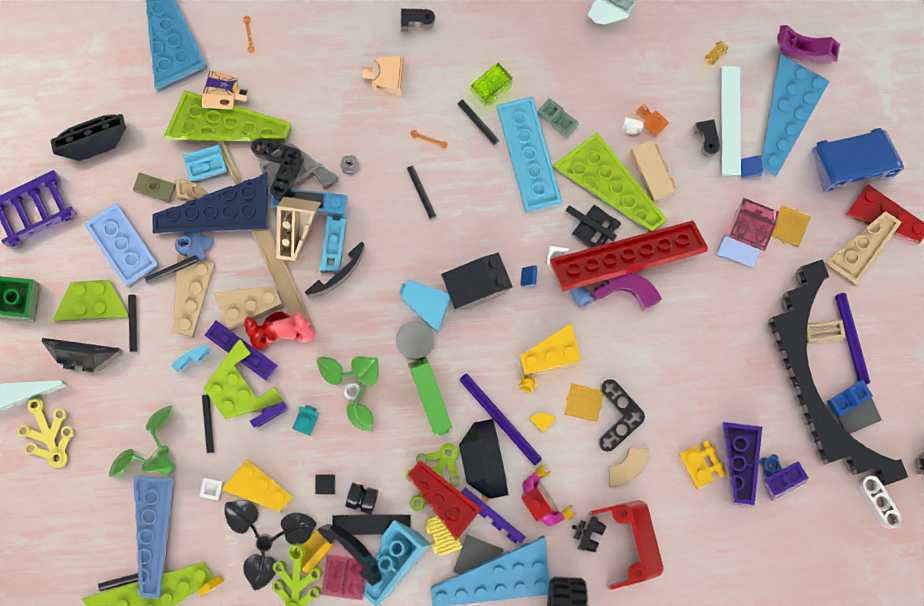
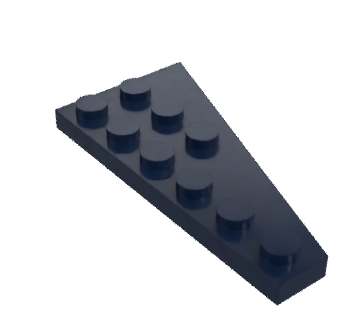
(225, 210)

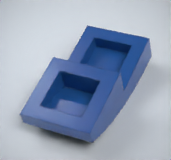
(850, 398)

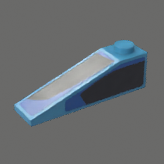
(331, 203)

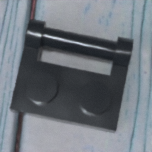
(585, 233)

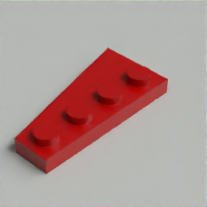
(873, 204)
(445, 500)

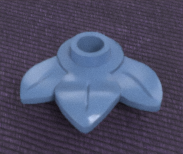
(195, 244)

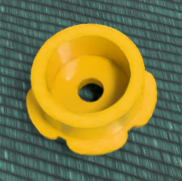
(527, 384)

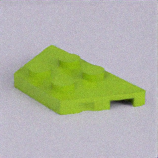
(90, 302)

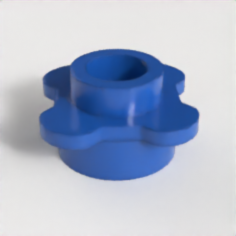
(774, 461)

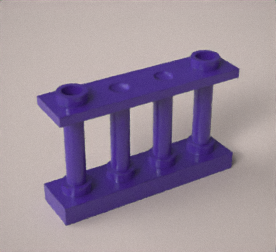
(32, 189)

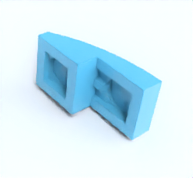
(196, 354)

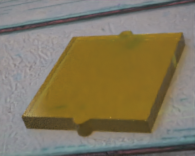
(790, 226)
(584, 402)

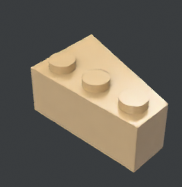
(247, 302)

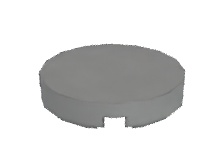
(415, 340)

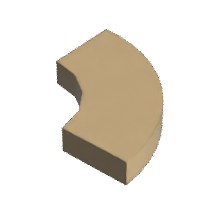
(189, 190)
(629, 467)

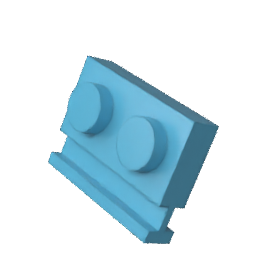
(205, 163)

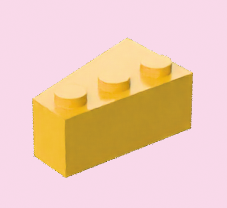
(552, 353)
(257, 487)

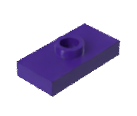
(268, 414)

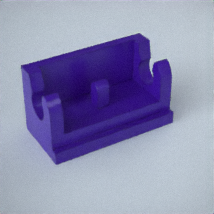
(785, 480)

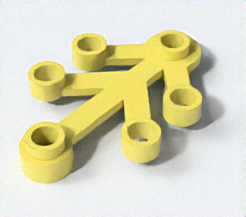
(48, 435)

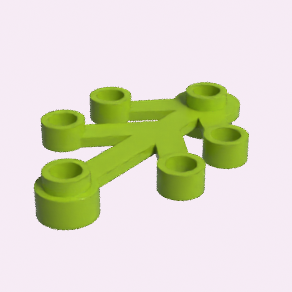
(450, 461)
(295, 582)

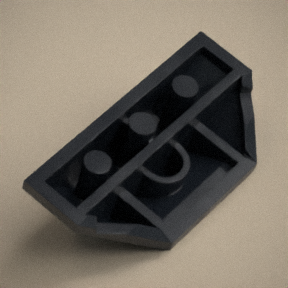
(90, 137)
(81, 355)
(483, 460)

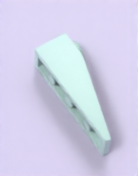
(17, 393)

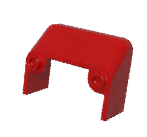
(651, 562)

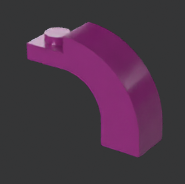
(807, 48)
(631, 283)

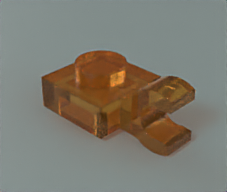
(653, 122)

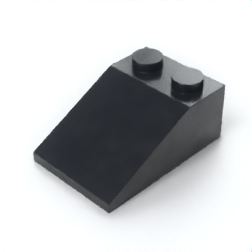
(477, 281)

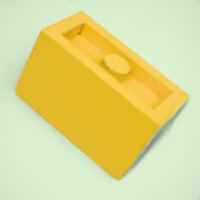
(316, 549)

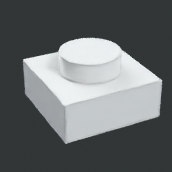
(632, 126)
(555, 251)
(211, 489)

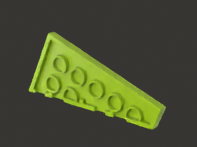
(236, 124)
(604, 175)
(175, 588)

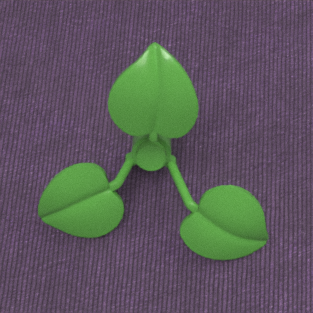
(366, 372)
(158, 460)

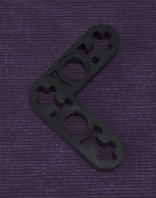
(285, 161)
(625, 412)

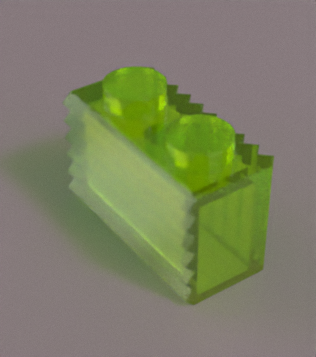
(491, 84)

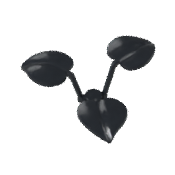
(259, 568)

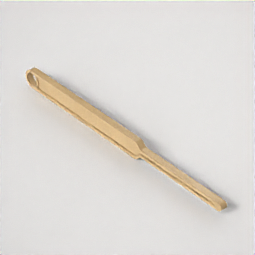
(268, 249)

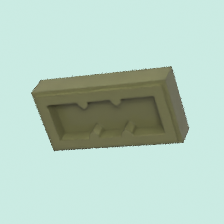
(154, 187)

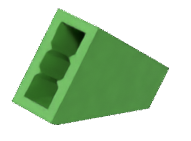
(430, 396)

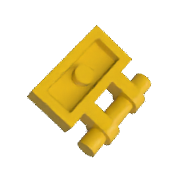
(697, 467)

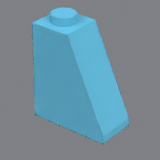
(426, 303)

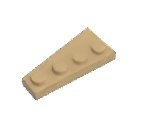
(861, 251)
(190, 295)

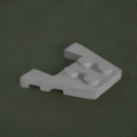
(308, 167)

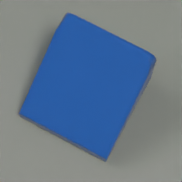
(751, 167)
(529, 276)

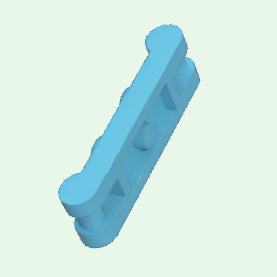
(333, 244)

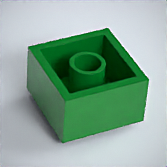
(18, 298)

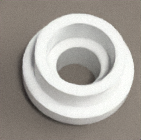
(352, 385)

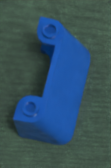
(856, 159)

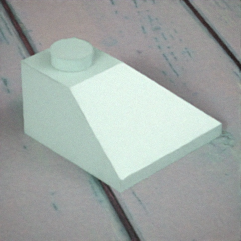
(611, 10)

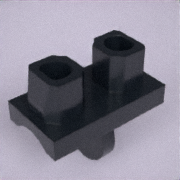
(593, 526)

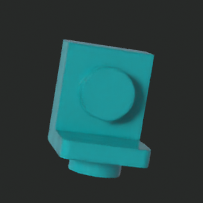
(306, 420)

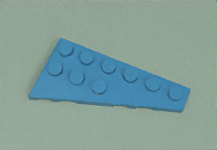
(171, 44)
(791, 105)
(501, 578)

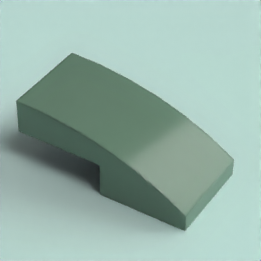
(557, 118)

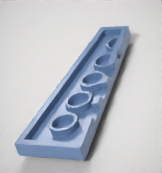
(152, 516)

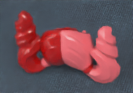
(279, 326)

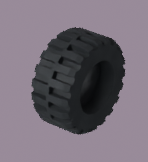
(567, 592)

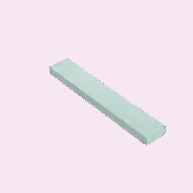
(730, 121)

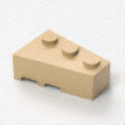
(293, 226)

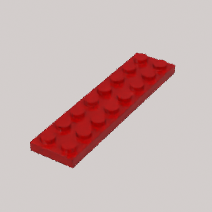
(628, 255)

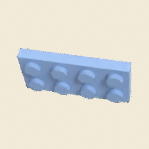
(121, 244)

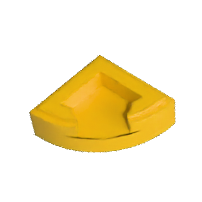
(542, 420)
(210, 585)

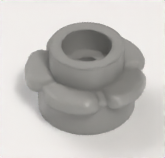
(349, 168)

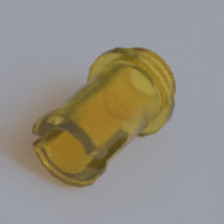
(719, 49)

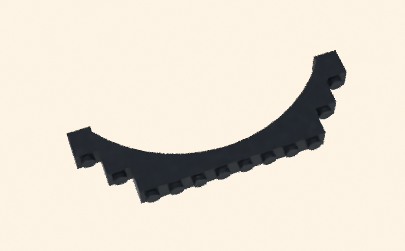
(791, 340)

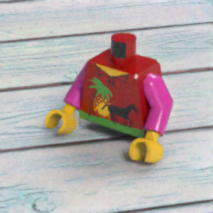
(540, 502)

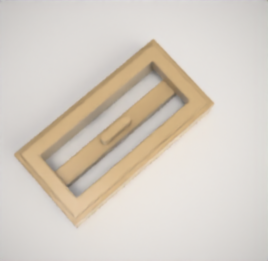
(829, 338)

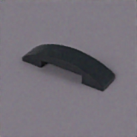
(319, 288)
(368, 523)
(370, 569)

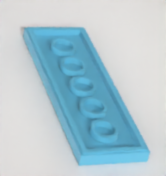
(529, 154)

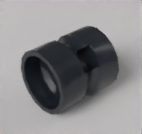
(361, 498)

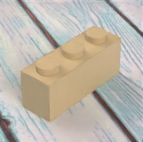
(653, 171)

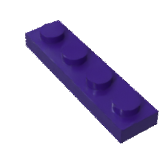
(255, 361)
(498, 521)

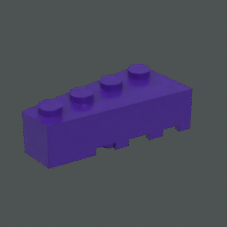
(743, 456)

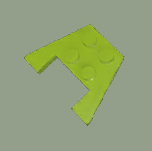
(231, 391)

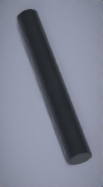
(478, 122)
(421, 192)
(591, 223)
(171, 269)
(132, 323)
(207, 424)
(118, 582)

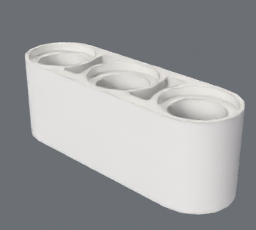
(888, 506)

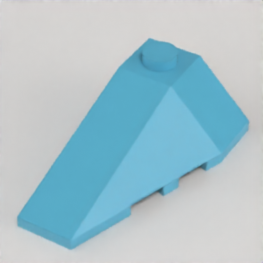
(397, 555)

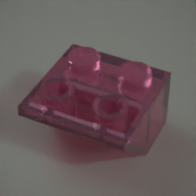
(753, 224)
(343, 578)

